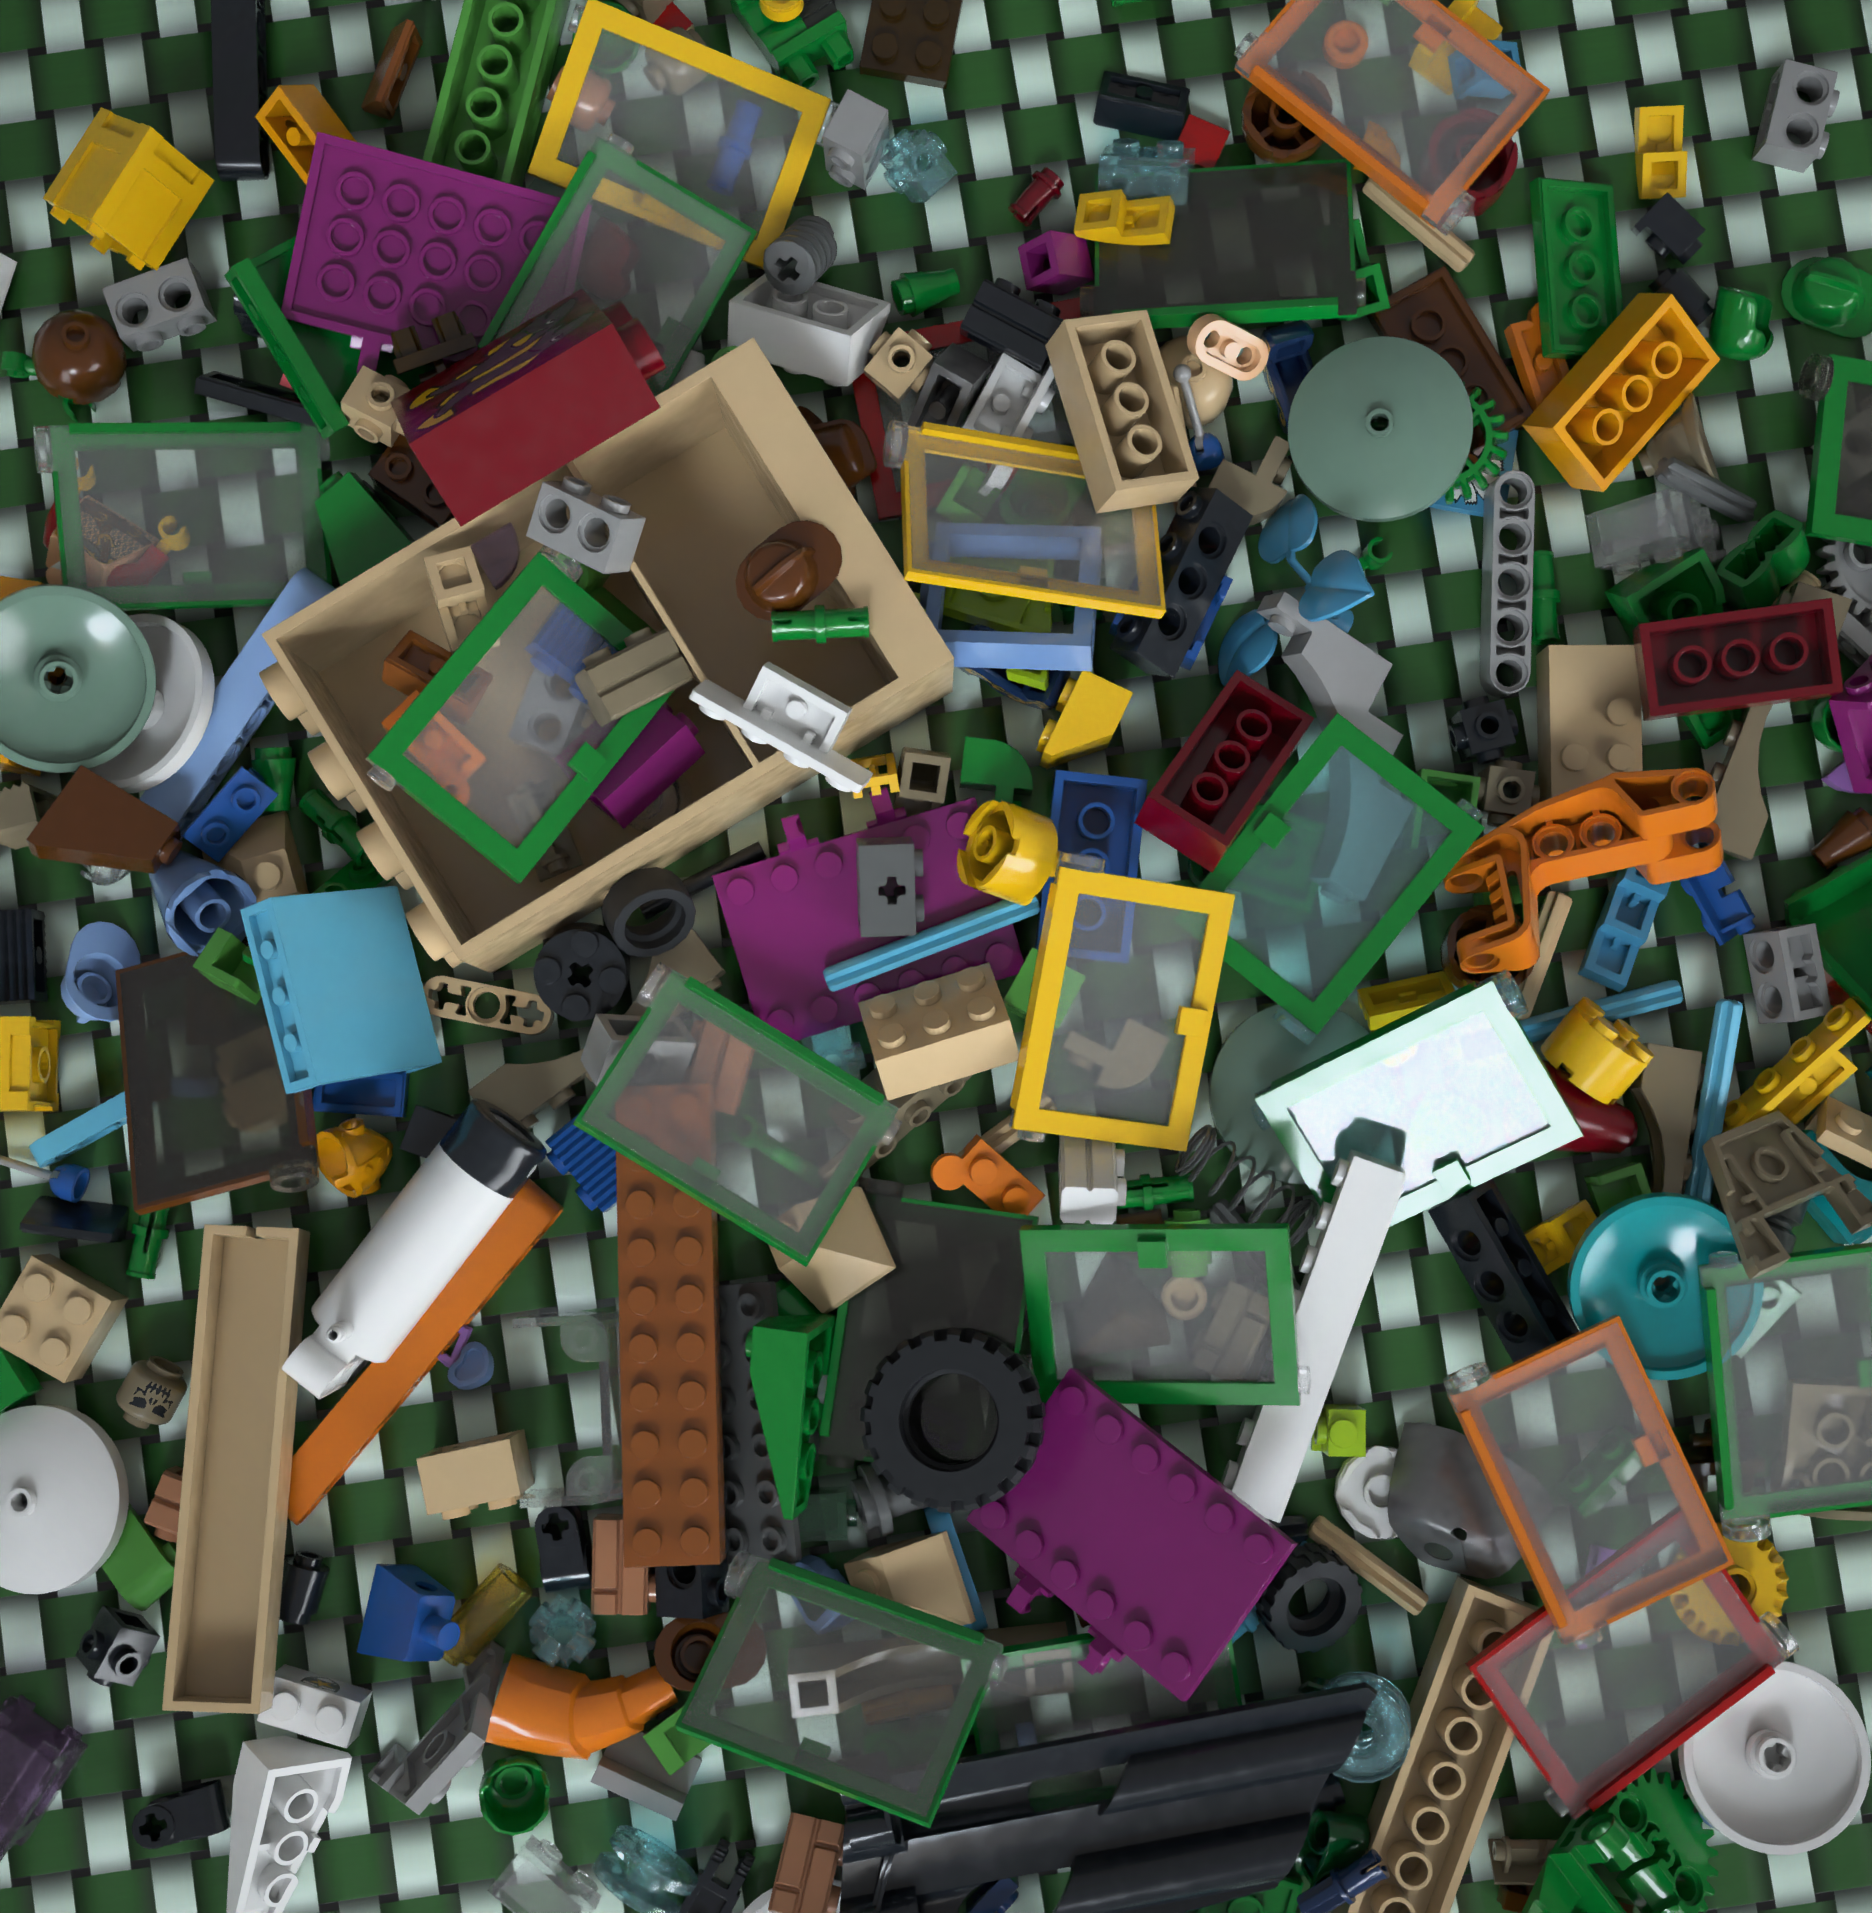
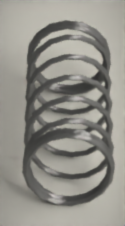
(1207, 1145)

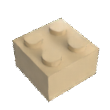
(58, 1317)
(476, 1473)

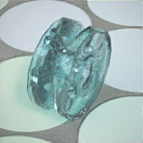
(1386, 1745)
(644, 1872)

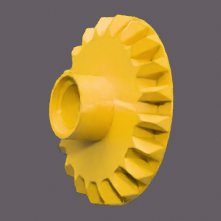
(1759, 1574)

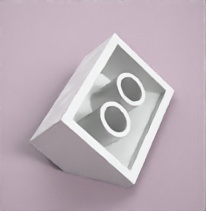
(810, 333)

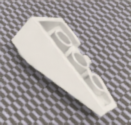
(277, 1809)

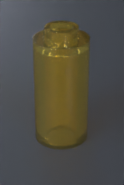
(487, 1613)

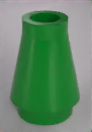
(922, 290)
(278, 770)

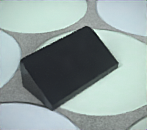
(1141, 106)
(76, 1220)

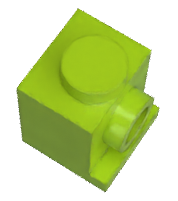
(1340, 1431)

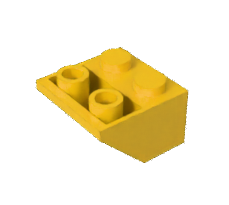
(1087, 722)

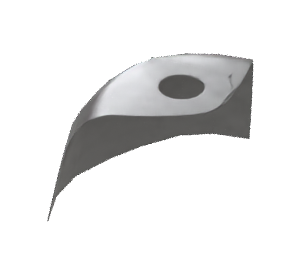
(1443, 1488)

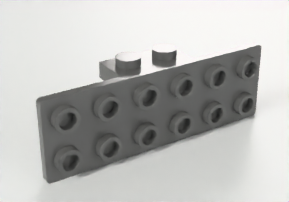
(752, 1502)

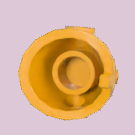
(353, 1157)

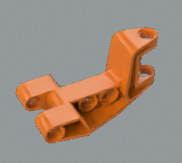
(1593, 830)

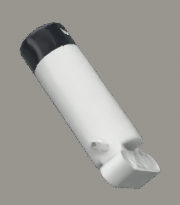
(416, 1247)

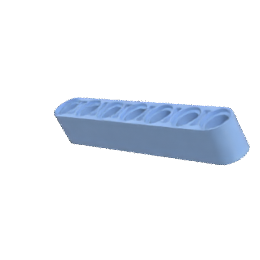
(237, 711)

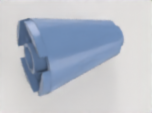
(198, 899)

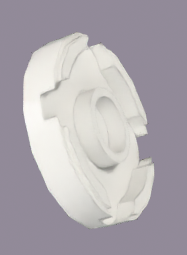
(1364, 1491)

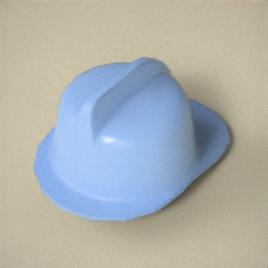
(90, 973)

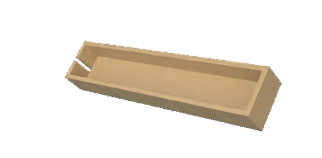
(236, 1471)

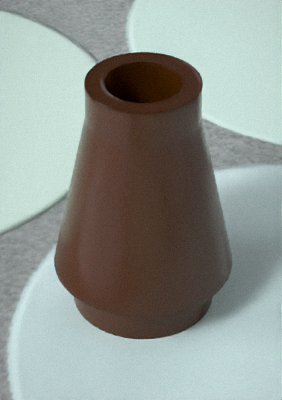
(1845, 839)

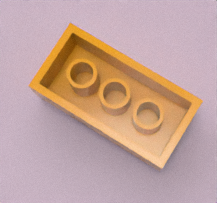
(1621, 391)

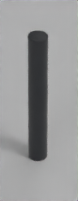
(703, 879)

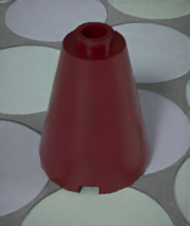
(1604, 1126)

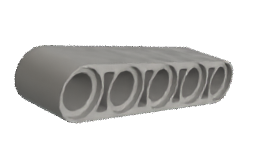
(1519, 566)

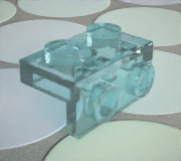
(1147, 169)

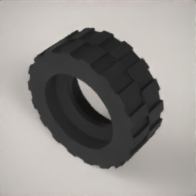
(1333, 1614)

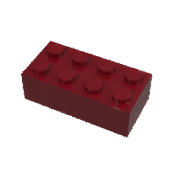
(1737, 659)
(1223, 770)

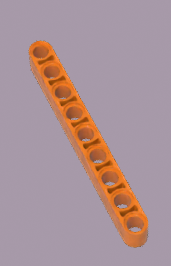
(388, 1384)

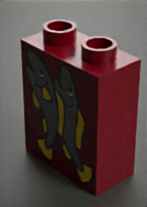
(530, 402)

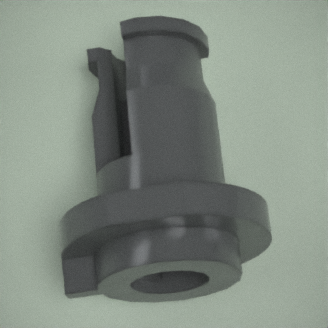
(877, 1502)

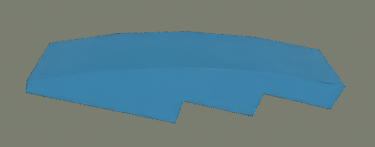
(1622, 929)

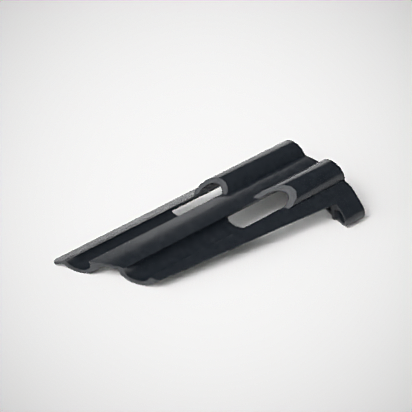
(1197, 1820)

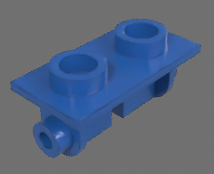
(230, 813)
(1720, 914)

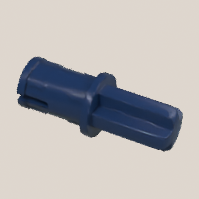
(1343, 1884)

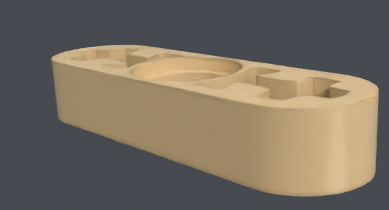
(457, 987)

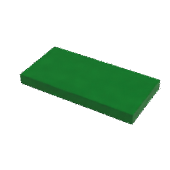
(1574, 263)

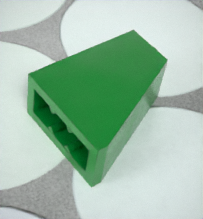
(357, 526)

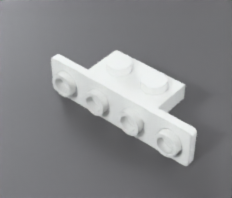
(1011, 399)
(790, 718)

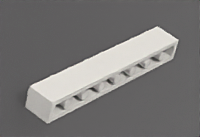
(1325, 1312)

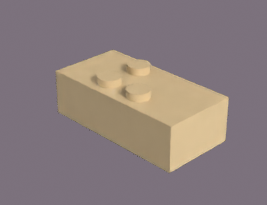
(1121, 411)
(1586, 715)

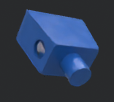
(408, 1616)

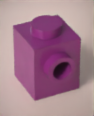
(1055, 263)

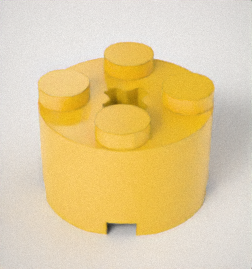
(1008, 852)
(1596, 1052)

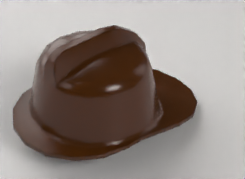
(845, 446)
(788, 569)
(684, 1649)

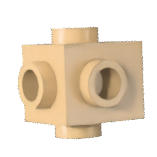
(899, 380)
(370, 408)

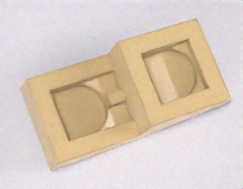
(457, 592)

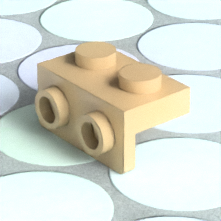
(1843, 1130)

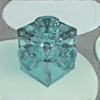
(917, 164)
(838, 1043)
(562, 1614)

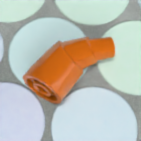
(567, 1713)

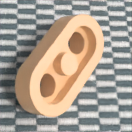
(1225, 345)

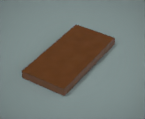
(1441, 319)

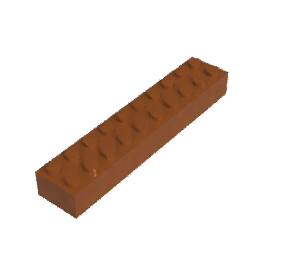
(669, 1373)

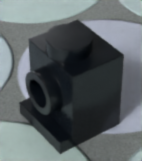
(1670, 230)

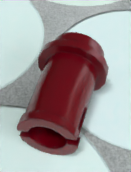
(1036, 196)

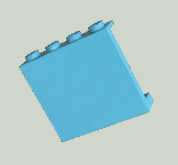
(340, 986)

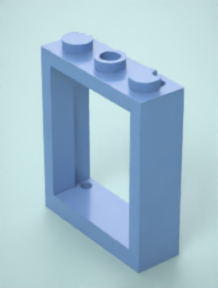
(1015, 649)

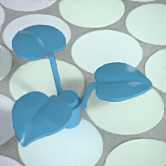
(1329, 593)

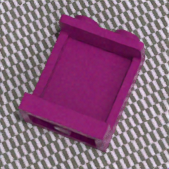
(1854, 726)

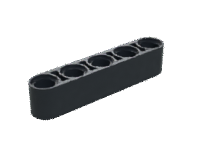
(239, 89)

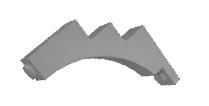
(1332, 668)

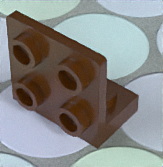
(406, 482)

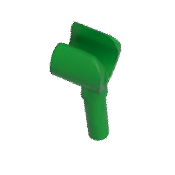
(1368, 560)

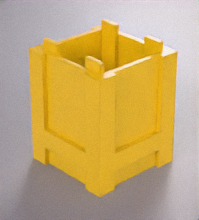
(128, 189)
(29, 1064)

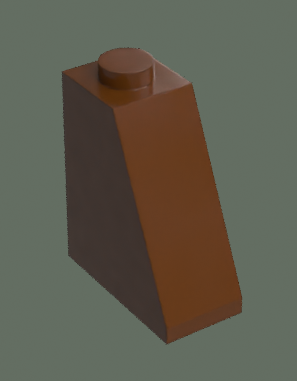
(104, 828)

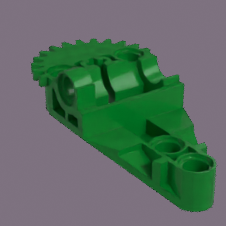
(1644, 1834)

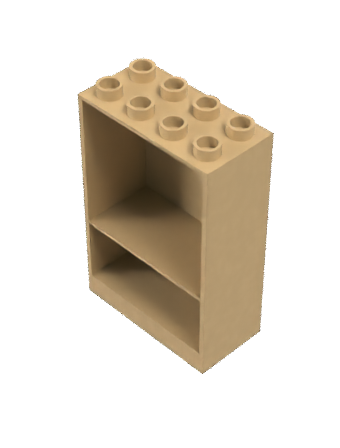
(714, 481)

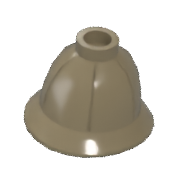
(1680, 438)

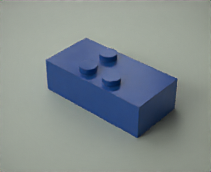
(1096, 819)

